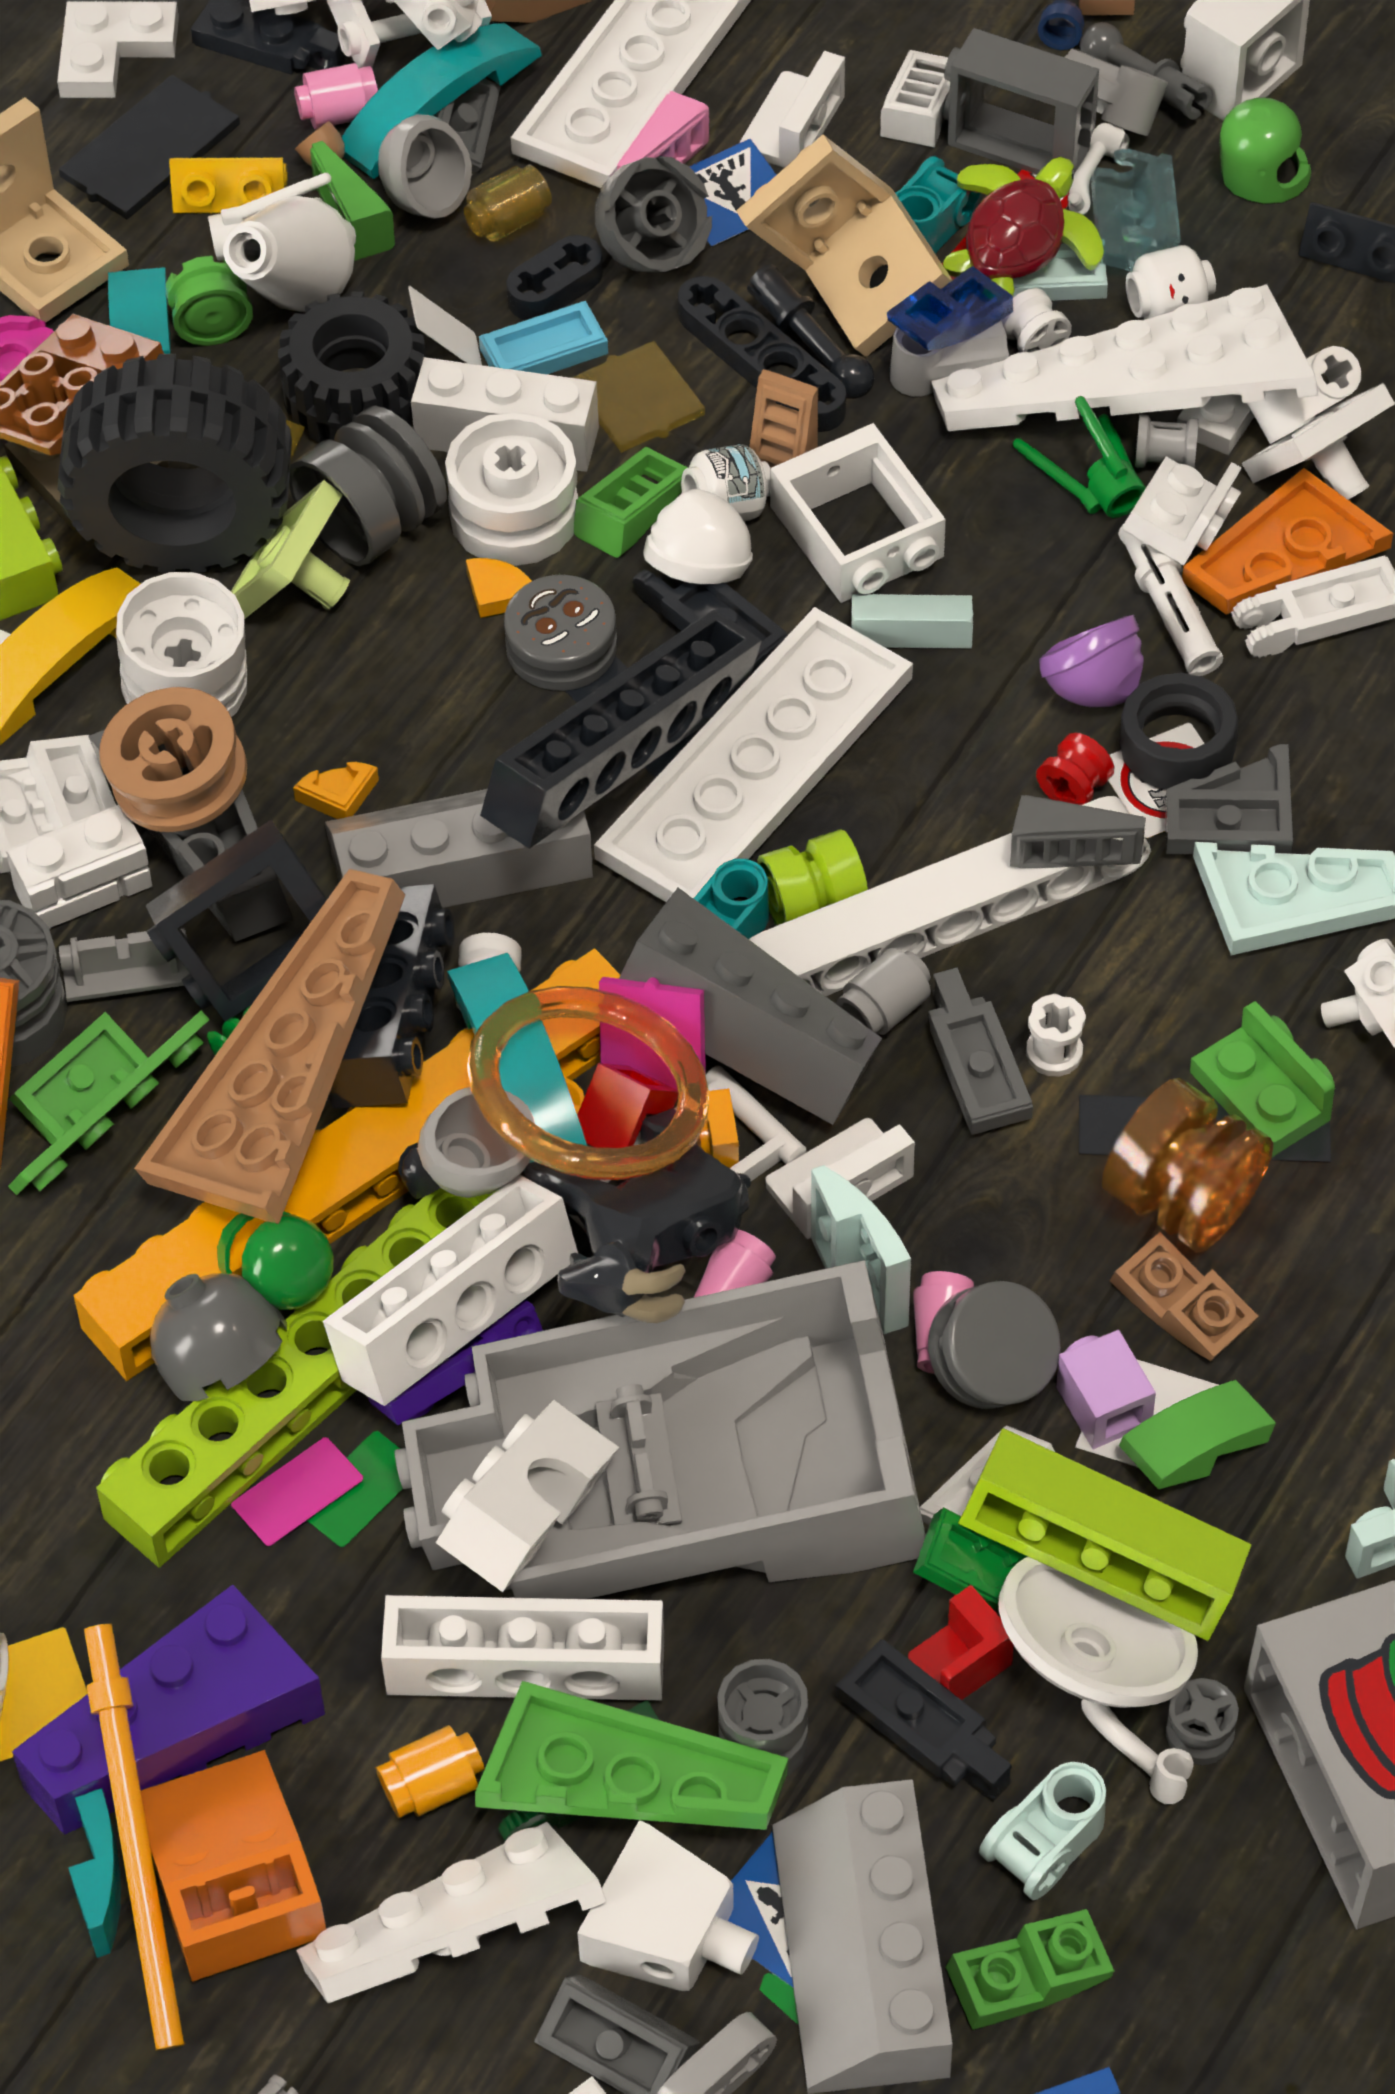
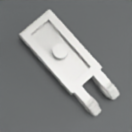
(1318, 606)

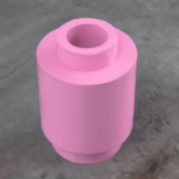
(335, 94)

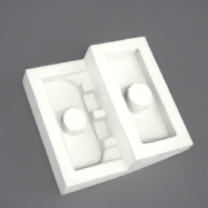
(49, 790)

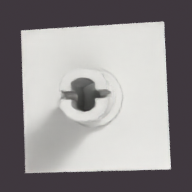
(1324, 444)

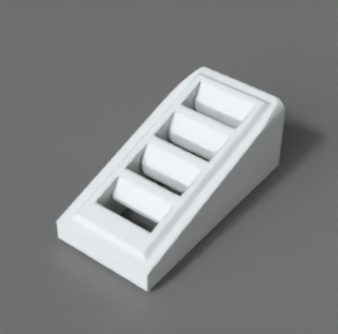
(916, 107)

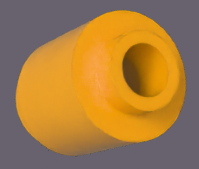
(430, 1772)

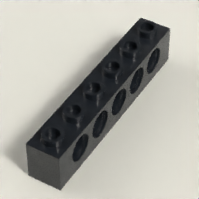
(618, 729)

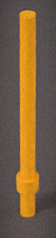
(110, 1699)

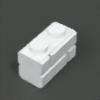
(80, 866)

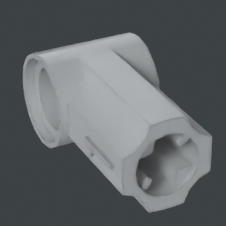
(1125, 93)
(916, 367)

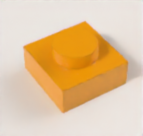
(720, 1133)

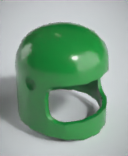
(281, 1261)

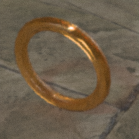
(571, 1157)

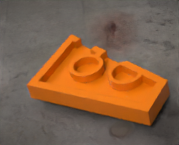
(1285, 538)

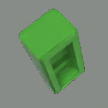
(354, 202)
(636, 498)

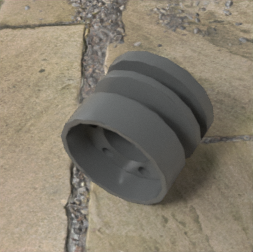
(384, 479)
(30, 956)

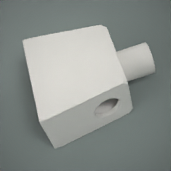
(664, 1916)

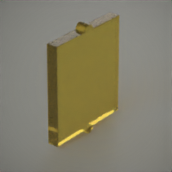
(641, 396)

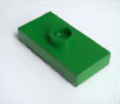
(961, 1558)

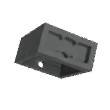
(1028, 72)

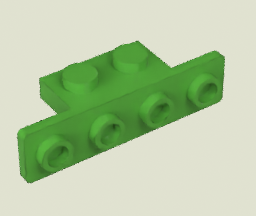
(87, 1081)

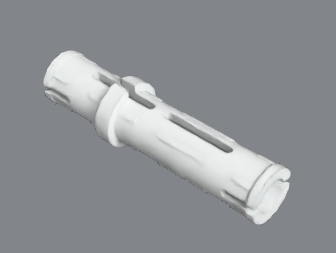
(1197, 644)

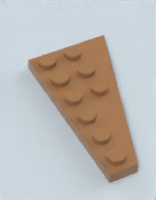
(262, 1095)

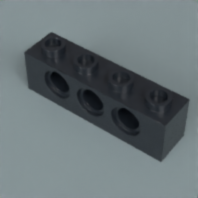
(398, 1006)

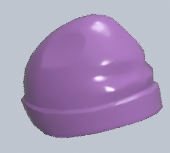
(1096, 665)

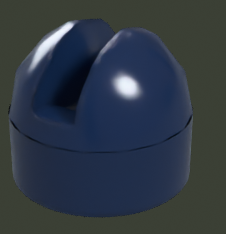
(1061, 25)

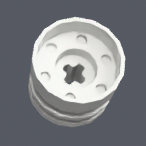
(182, 634)

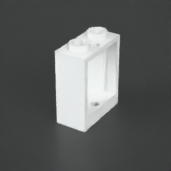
(857, 461)

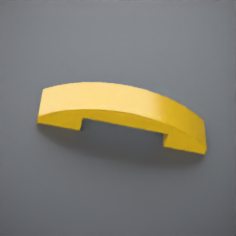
(55, 641)

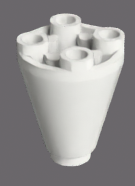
(293, 252)

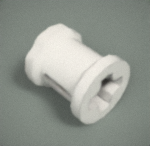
(1048, 1041)

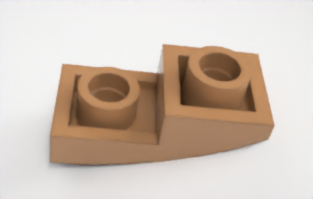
(1182, 1301)

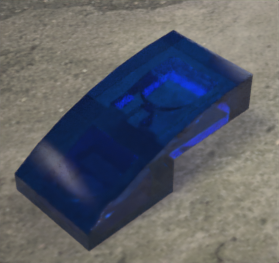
(953, 313)

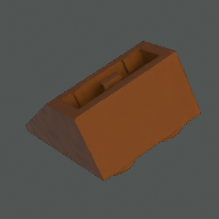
(45, 382)

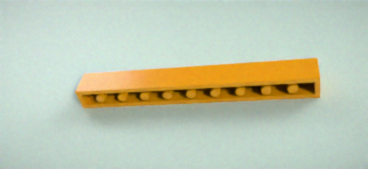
(340, 1184)

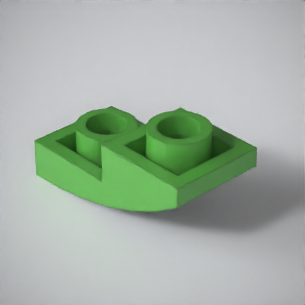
(1190, 1434)
(1030, 1972)

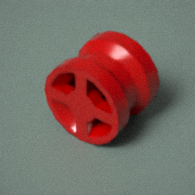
(1075, 770)

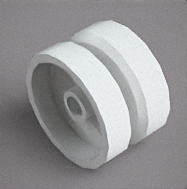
(512, 488)

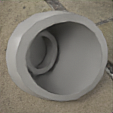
(425, 166)
(465, 1151)

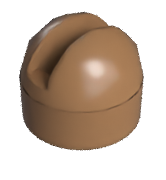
(327, 134)

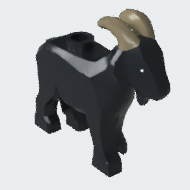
(646, 1224)

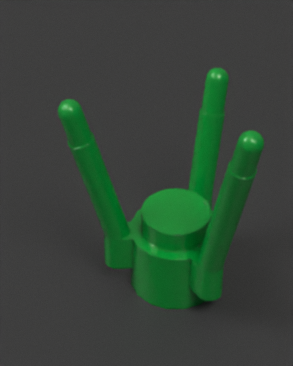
(1111, 479)

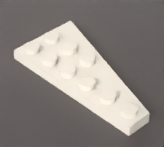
(1139, 367)

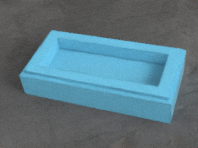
(546, 341)

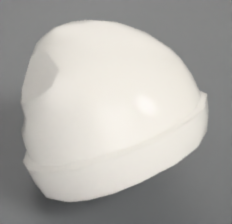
(699, 540)

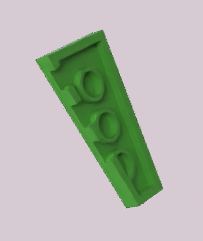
(613, 1763)

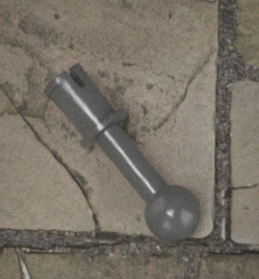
(1107, 44)

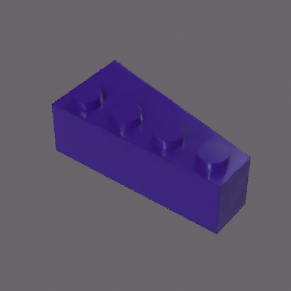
(195, 1696)

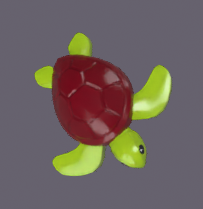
(1022, 223)

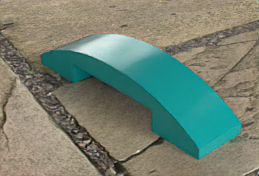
(433, 83)
(528, 1060)

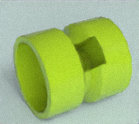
(814, 878)

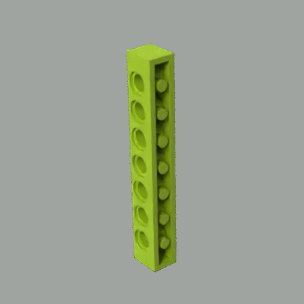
(166, 1517)

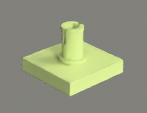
(289, 559)

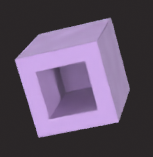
(1104, 1387)

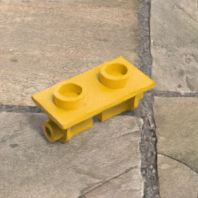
(223, 183)

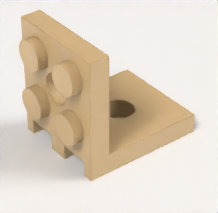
(43, 221)
(845, 238)

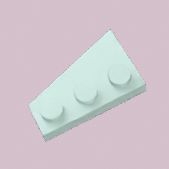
(1292, 897)

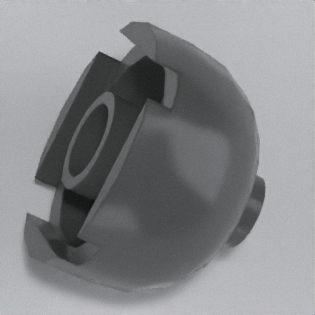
(653, 215)
(212, 1332)

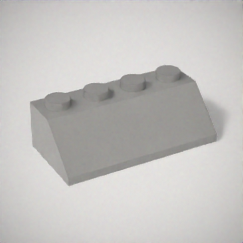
(457, 850)
(862, 1940)

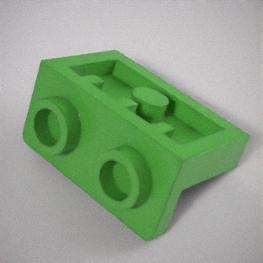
(1267, 1079)

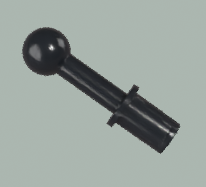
(794, 314)

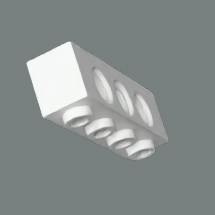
(450, 1289)
(498, 1642)

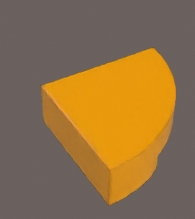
(494, 584)
(337, 790)

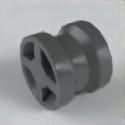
(1209, 1706)

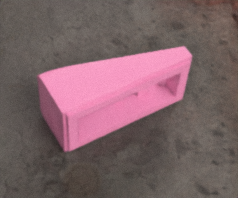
(674, 130)

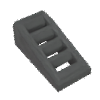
(1073, 835)

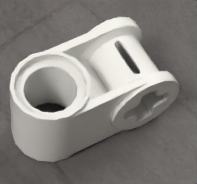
(1285, 412)

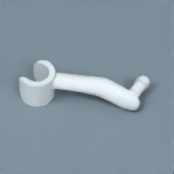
(1104, 141)
(1166, 1770)

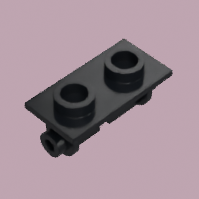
(1349, 242)

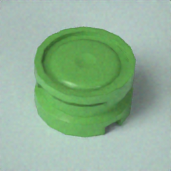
(208, 302)

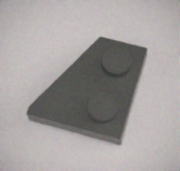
(1233, 807)

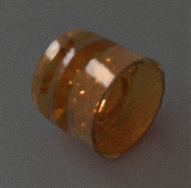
(1187, 1164)

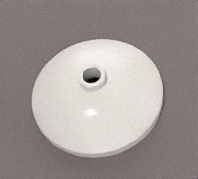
(1093, 1640)

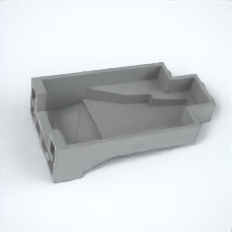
(773, 1427)

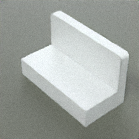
(798, 110)
(860, 1154)

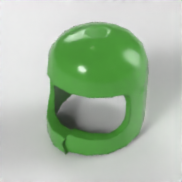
(1254, 144)

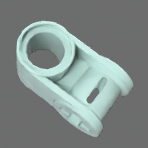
(1041, 1839)

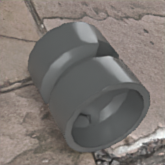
(765, 1709)

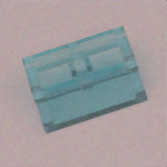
(1135, 208)

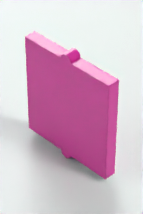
(676, 1004)

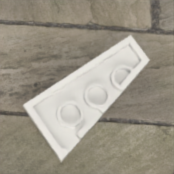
(452, 1912)

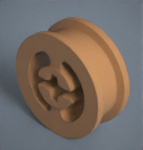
(196, 736)

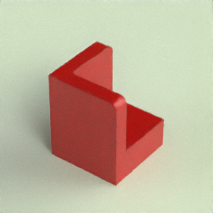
(619, 1103)
(967, 1649)

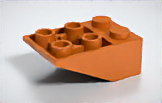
(231, 1865)

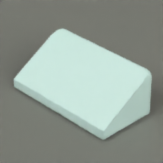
(914, 620)

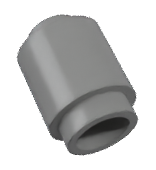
(887, 990)

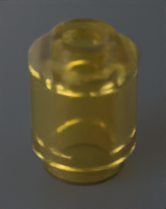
(507, 202)

